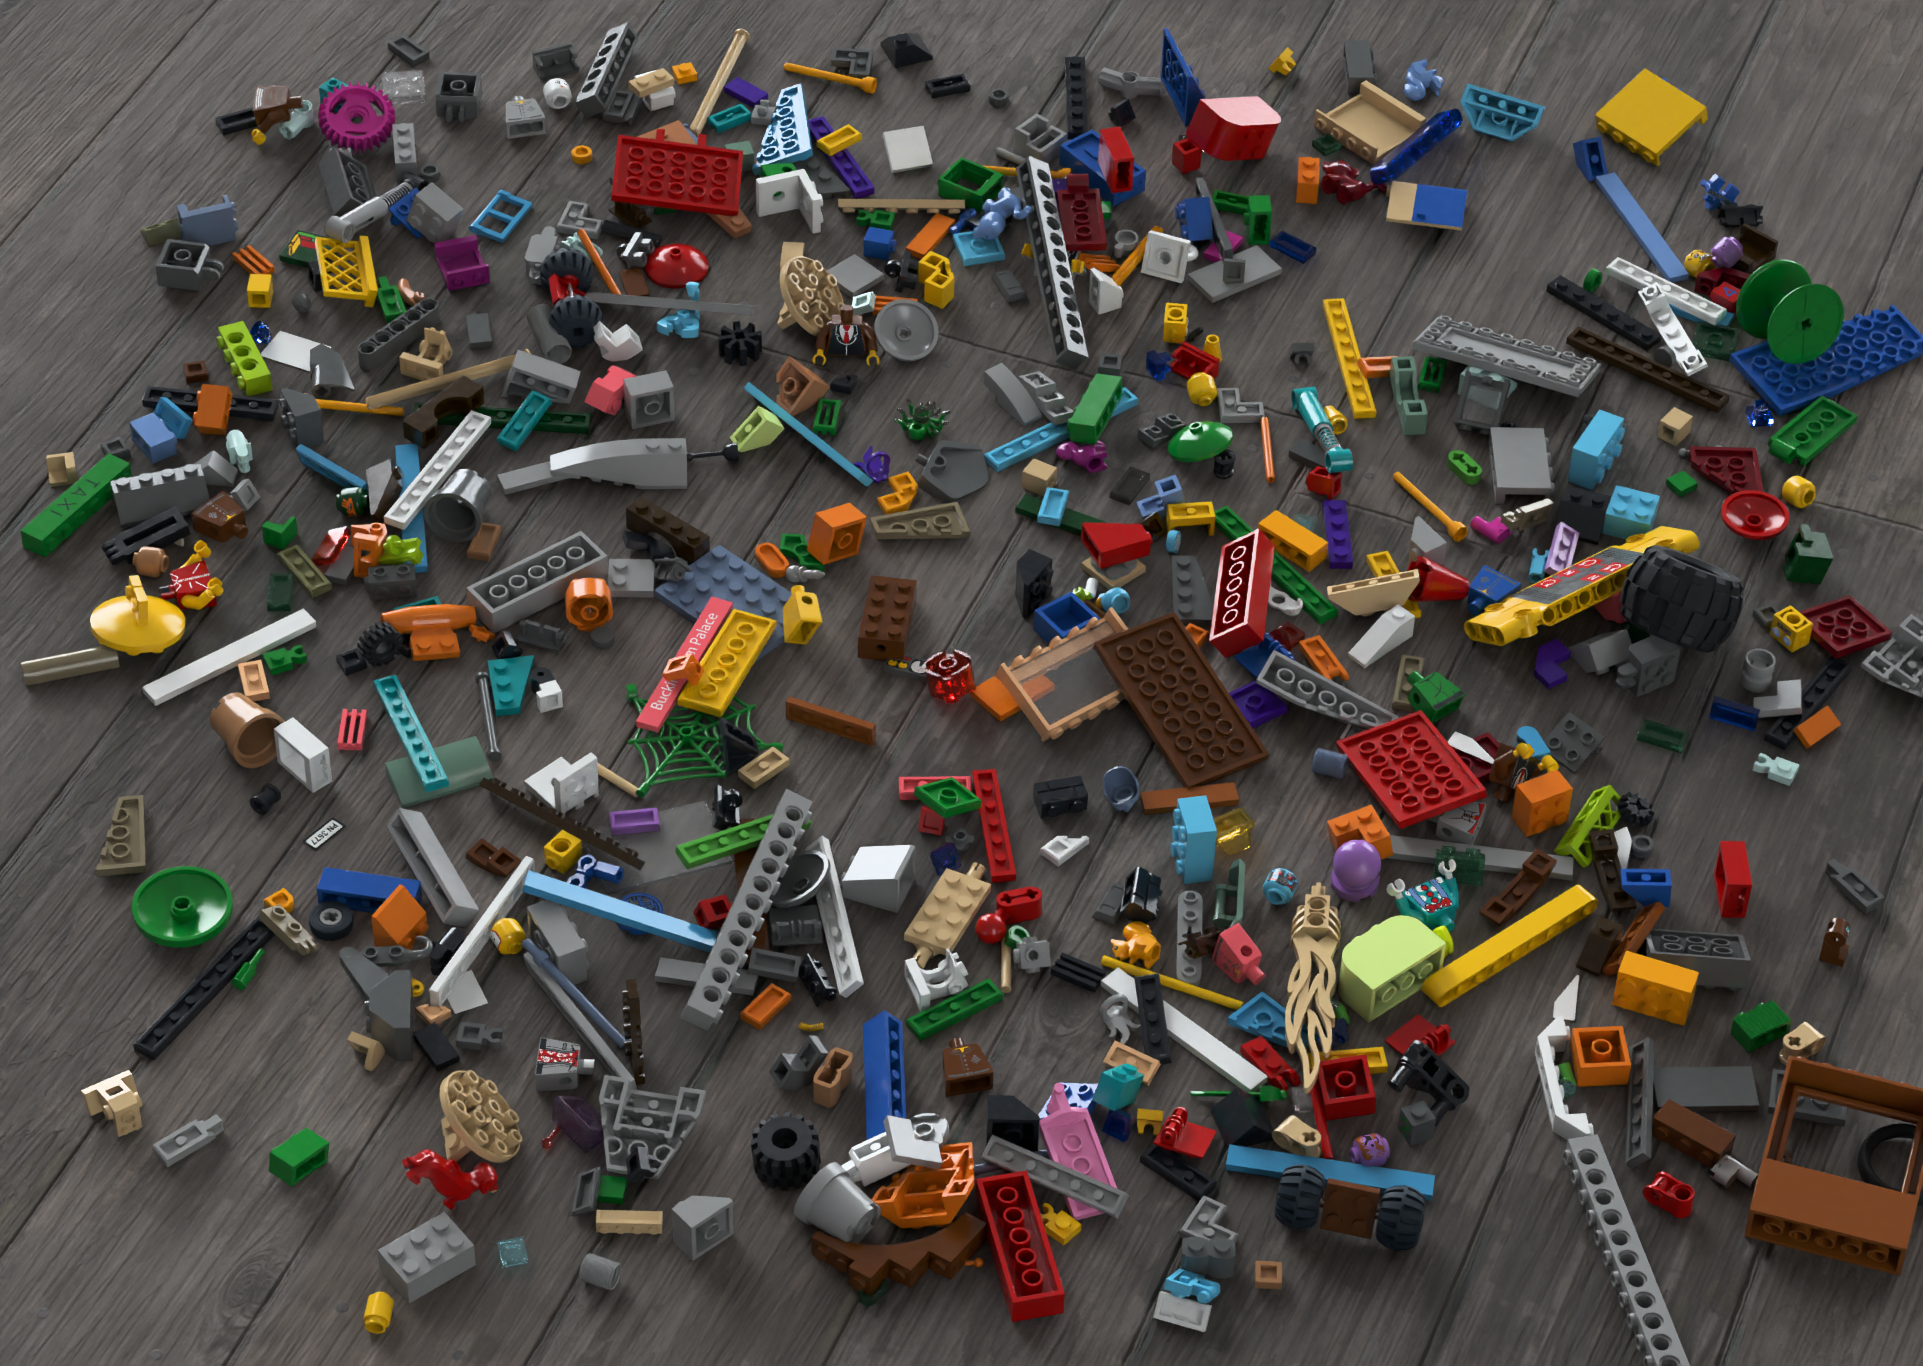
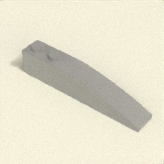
(640, 462)
(1319, 693)

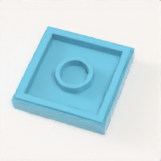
(977, 251)

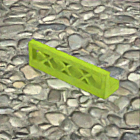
(1588, 820)

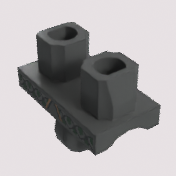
(635, 250)

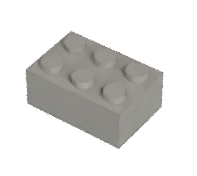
(559, 938)
(426, 1257)

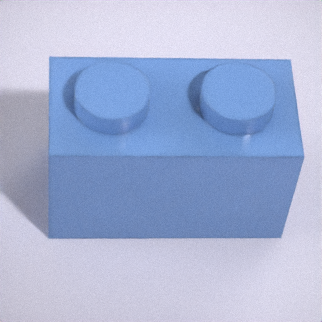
(153, 438)

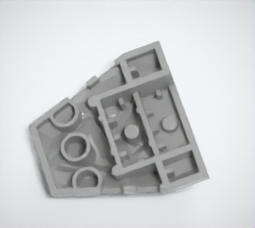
(1901, 658)
(645, 1120)

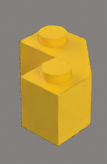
(938, 279)

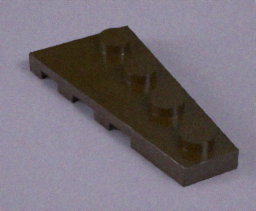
(632, 1030)

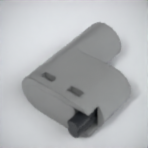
(1729, 1170)

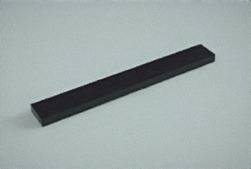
(203, 990)

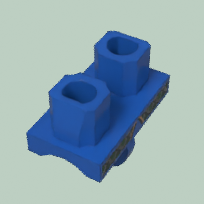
(1716, 195)

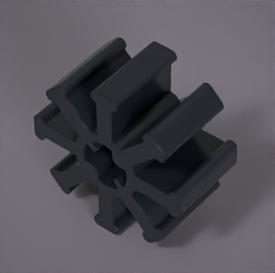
(739, 343)

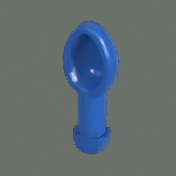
(961, 223)

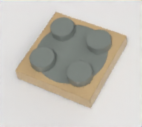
(1114, 575)

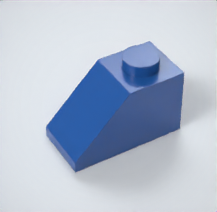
(1590, 158)
(1647, 885)

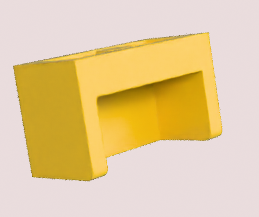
(1191, 514)

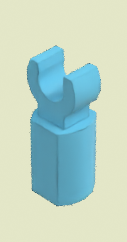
(1537, 566)

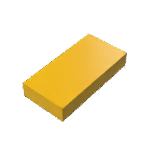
(839, 140)

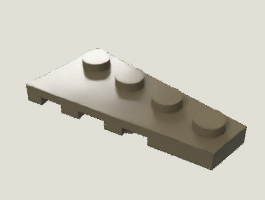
(922, 523)
(125, 840)

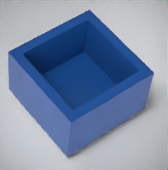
(1061, 616)

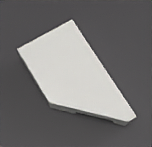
(1063, 848)

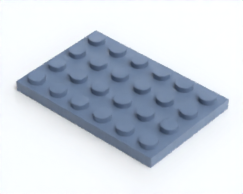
(730, 579)

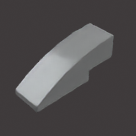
(1011, 394)

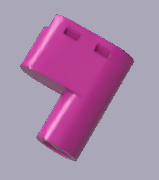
(1494, 530)

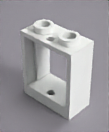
(302, 754)

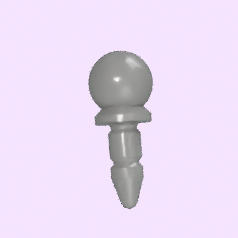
(795, 574)

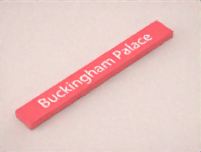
(697, 643)

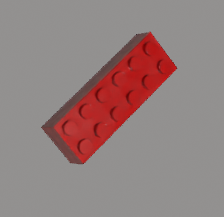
(1242, 593)
(1019, 1246)

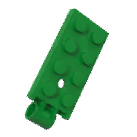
(1811, 431)

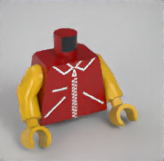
(192, 582)

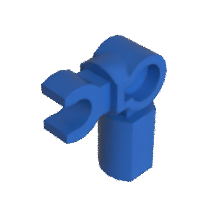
(590, 868)

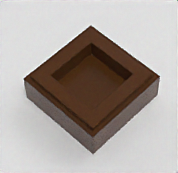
(195, 372)

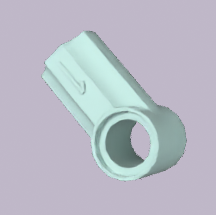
(300, 119)

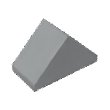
(218, 470)

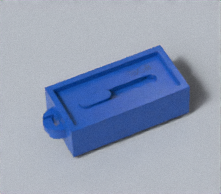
(1082, 157)

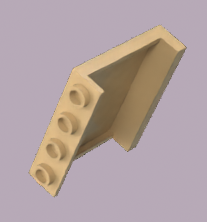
(1370, 123)

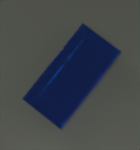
(1292, 247)
(1734, 713)

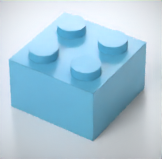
(1630, 512)

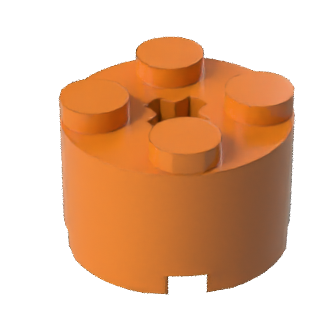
(588, 603)

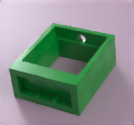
(989, 180)

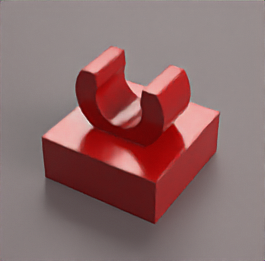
(930, 821)

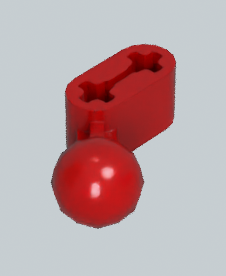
(1011, 908)

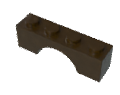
(459, 397)
(686, 540)

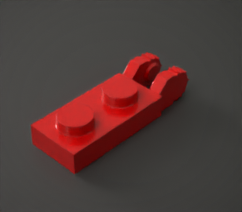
(1268, 1061)

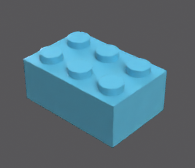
(1596, 450)
(1194, 839)

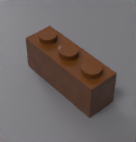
(1692, 1133)

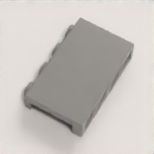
(1520, 462)

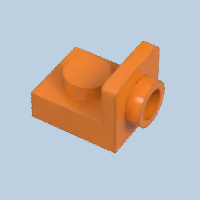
(682, 667)

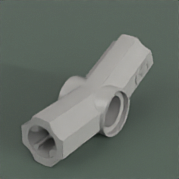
(1129, 83)

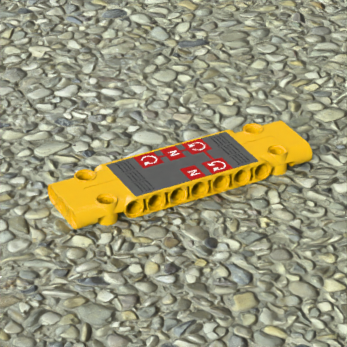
(1571, 589)

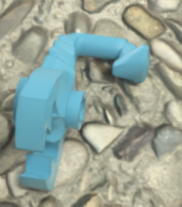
(684, 321)

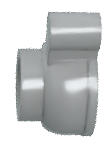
(1125, 243)

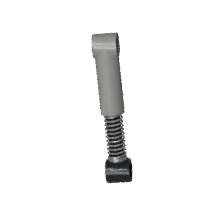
(344, 227)

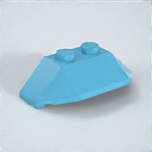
(1499, 113)

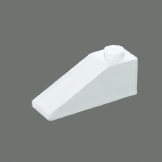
(1385, 635)

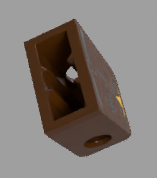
(220, 519)
(965, 1069)

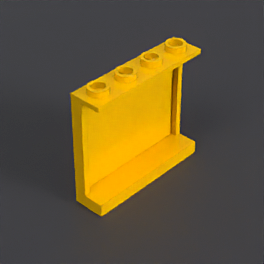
(1649, 115)

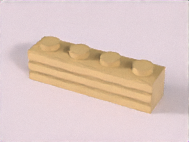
(629, 1221)

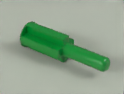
(247, 971)

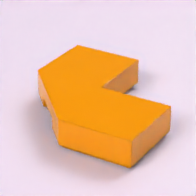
(904, 490)

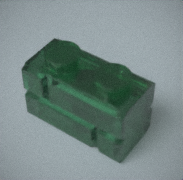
(1468, 864)

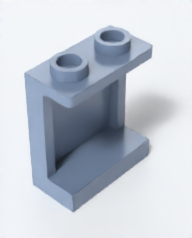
(208, 224)

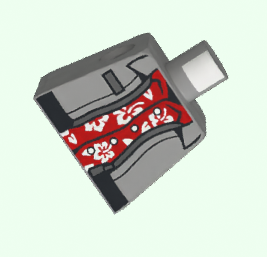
(560, 1065)

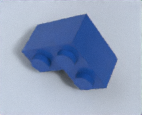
(1196, 219)

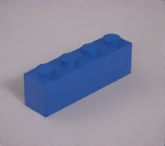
(362, 890)

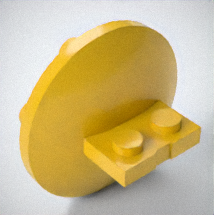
(137, 621)

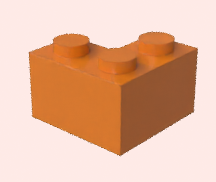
(1361, 825)

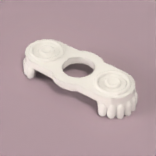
(1289, 606)

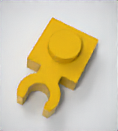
(1059, 1226)

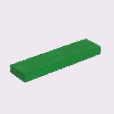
(954, 1009)

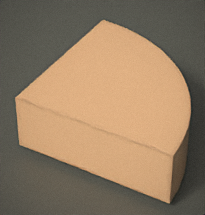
(433, 1014)

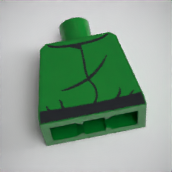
(1434, 695)

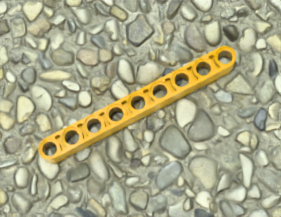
(1509, 945)

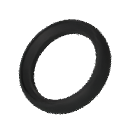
(1879, 1135)

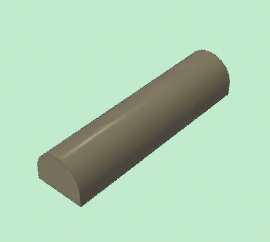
(69, 664)

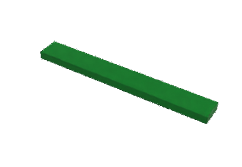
(1282, 572)

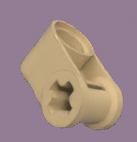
(1801, 1043)
(1297, 1137)

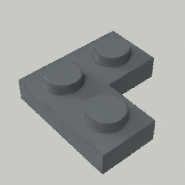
(856, 59)

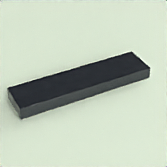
(1152, 1018)

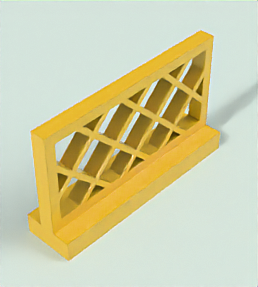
(362, 269)

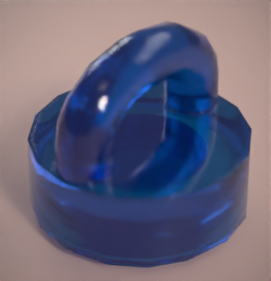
(260, 331)

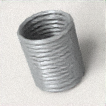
(600, 1271)

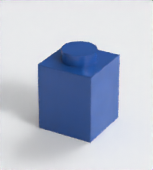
(879, 243)

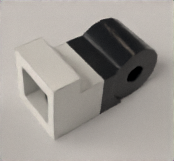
(546, 688)

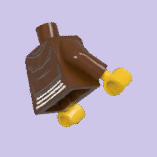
(272, 106)

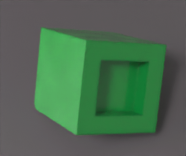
(278, 534)

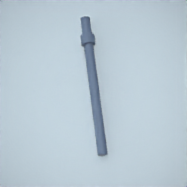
(542, 959)

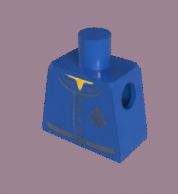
(1489, 588)

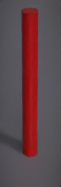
(1321, 1121)

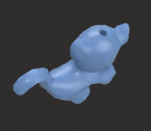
(993, 222)

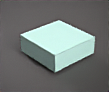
(863, 303)

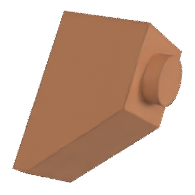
(798, 387)

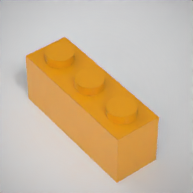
(1294, 541)

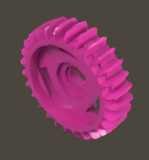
(356, 104)

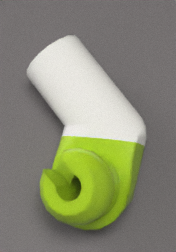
(1090, 591)

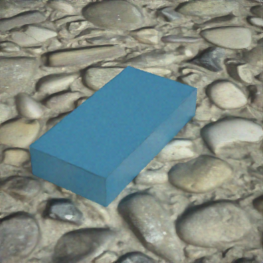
(174, 417)

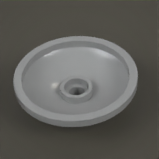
(914, 322)

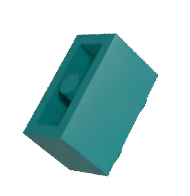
(1118, 1087)

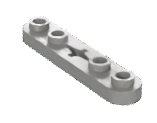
(1188, 921)

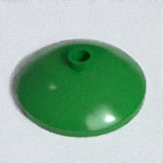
(1200, 441)

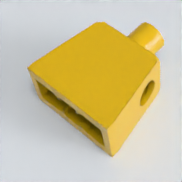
(801, 616)

